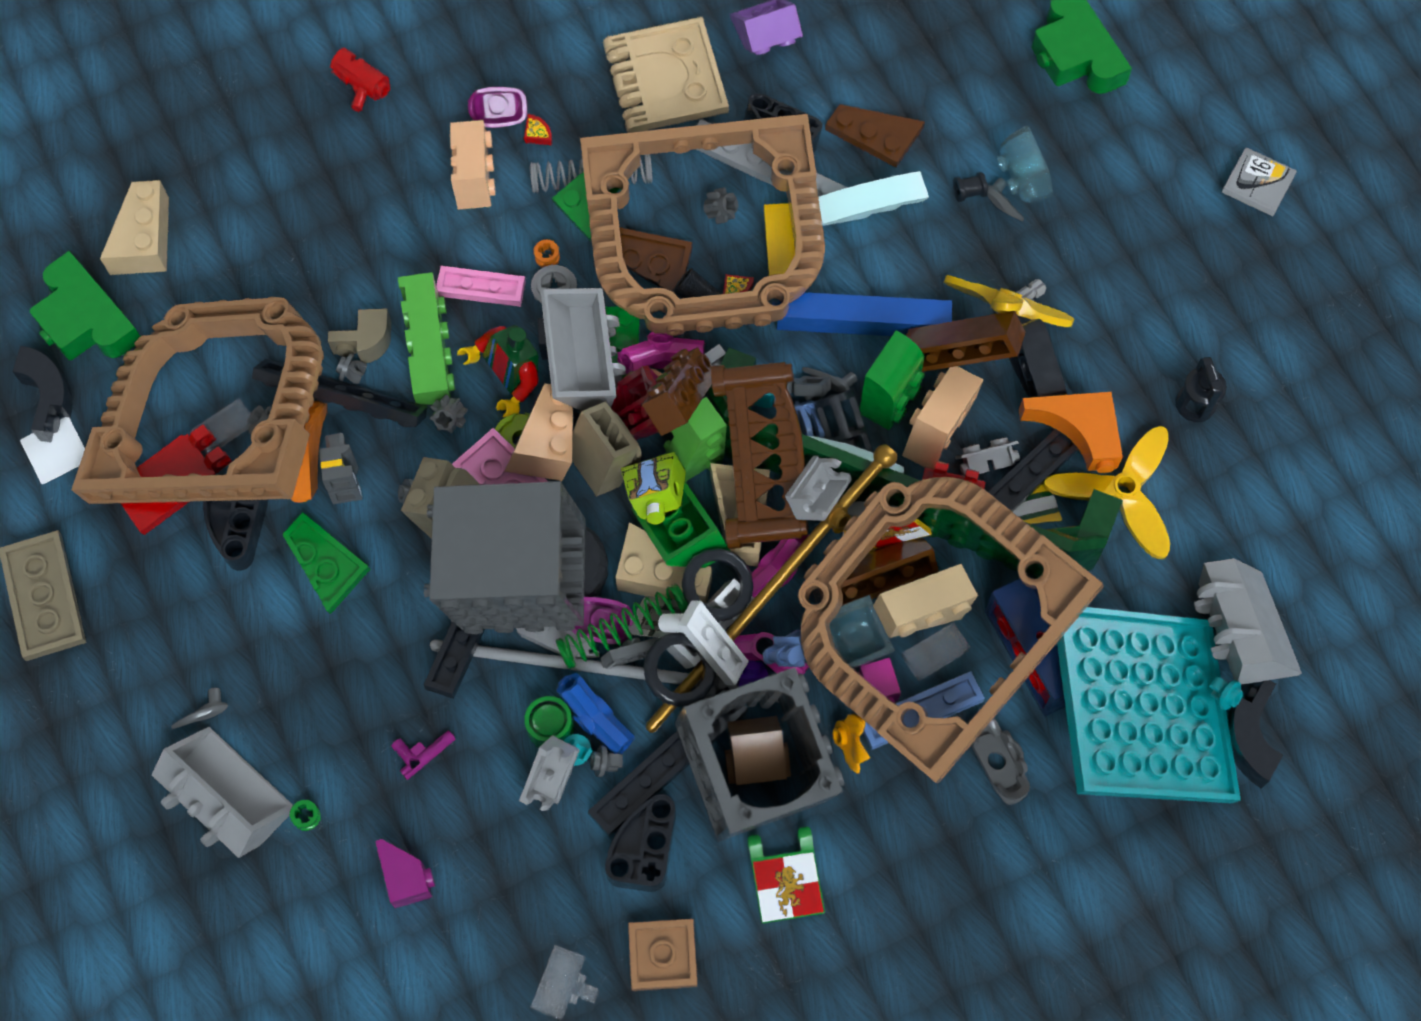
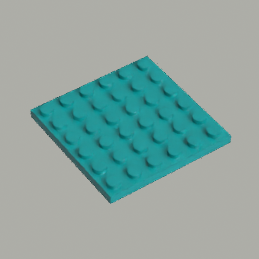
(1145, 708)

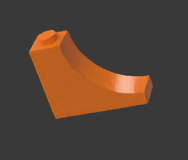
(1084, 419)
(308, 475)

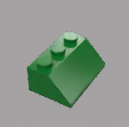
(684, 532)

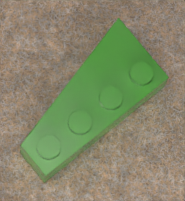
(426, 338)

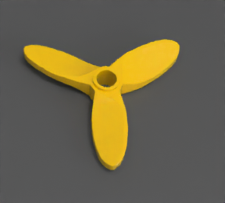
(1006, 300)
(1136, 509)

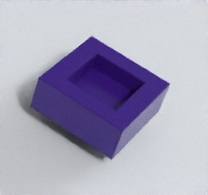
(753, 672)

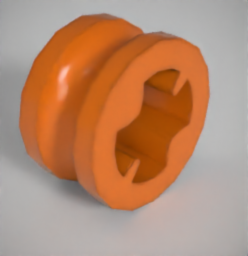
(540, 248)

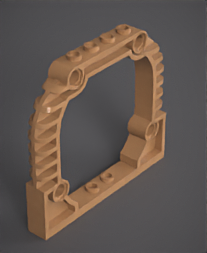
(779, 142)
(278, 444)
(1062, 589)

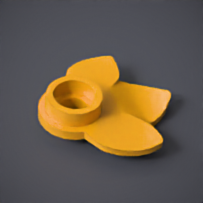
(847, 737)

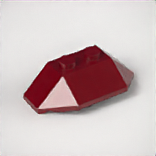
(628, 402)

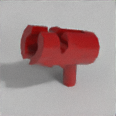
(362, 76)

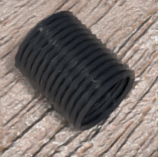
(694, 285)

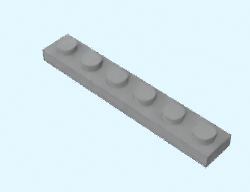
(742, 158)

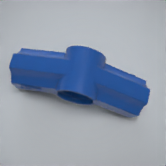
(594, 714)

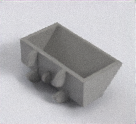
(580, 347)
(1245, 622)
(220, 792)

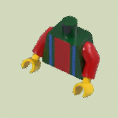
(512, 361)

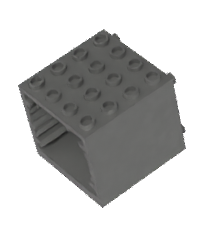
(507, 557)
(727, 813)

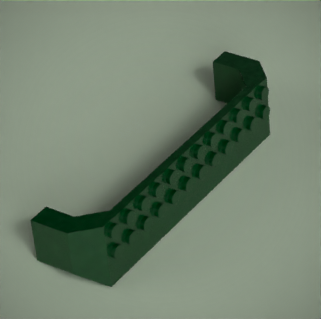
(1080, 542)

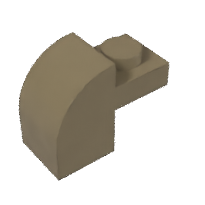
(369, 339)

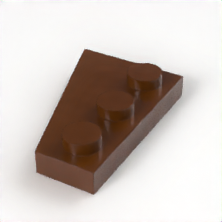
(875, 132)
(655, 257)

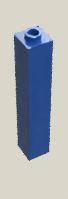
(862, 314)

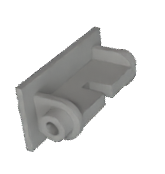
(999, 453)

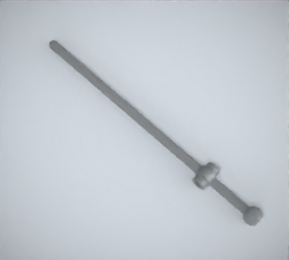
(589, 666)

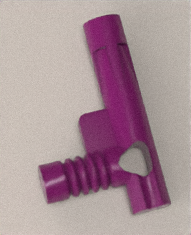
(420, 753)

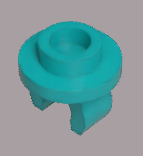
(1227, 694)
(581, 743)

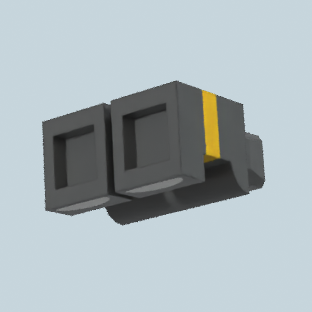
(339, 470)

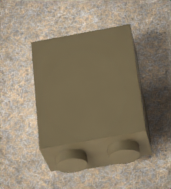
(602, 448)
(429, 475)

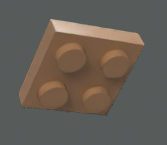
(662, 954)

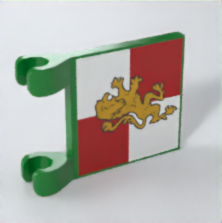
(786, 882)

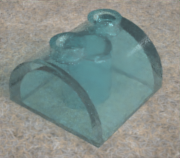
(1026, 166)
(859, 633)

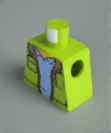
(655, 486)

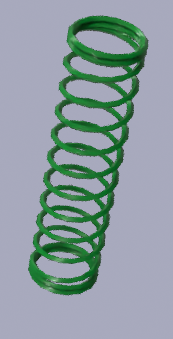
(566, 652)

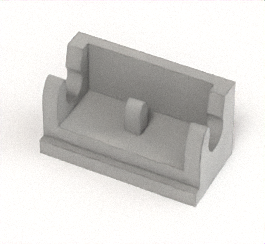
(817, 489)
(549, 773)

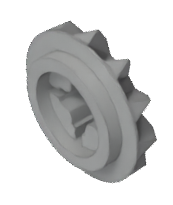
(544, 277)

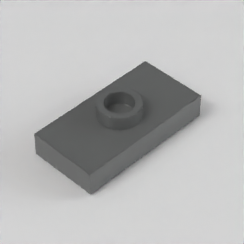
(630, 652)

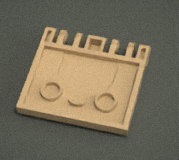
(667, 72)

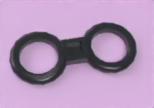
(722, 614)

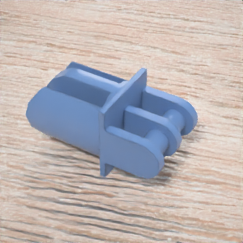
(808, 418)
(786, 651)

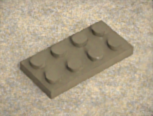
(42, 595)

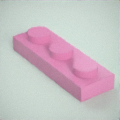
(481, 286)

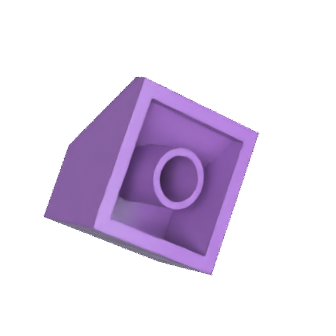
(767, 25)

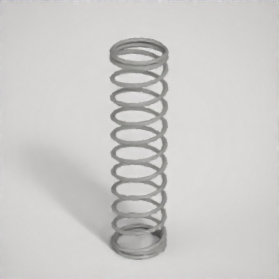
(535, 169)

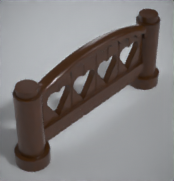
(743, 388)

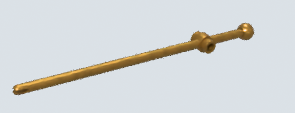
(837, 519)

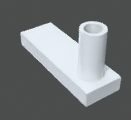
(708, 639)

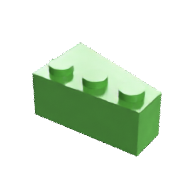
(699, 440)

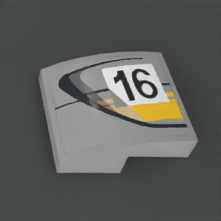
(1259, 181)

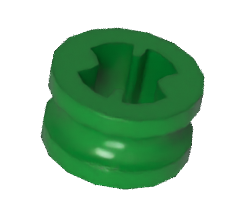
(312, 808)

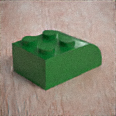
(892, 381)

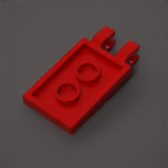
(178, 459)
(941, 471)

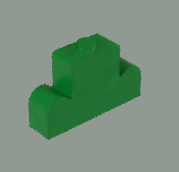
(1079, 46)
(80, 313)

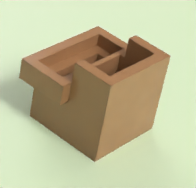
(756, 751)

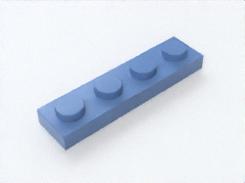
(938, 701)

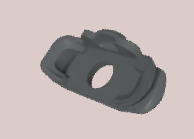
(1011, 779)

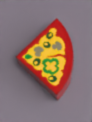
(537, 131)
(737, 284)

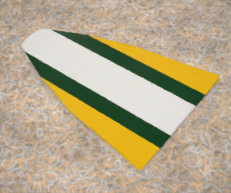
(1039, 508)

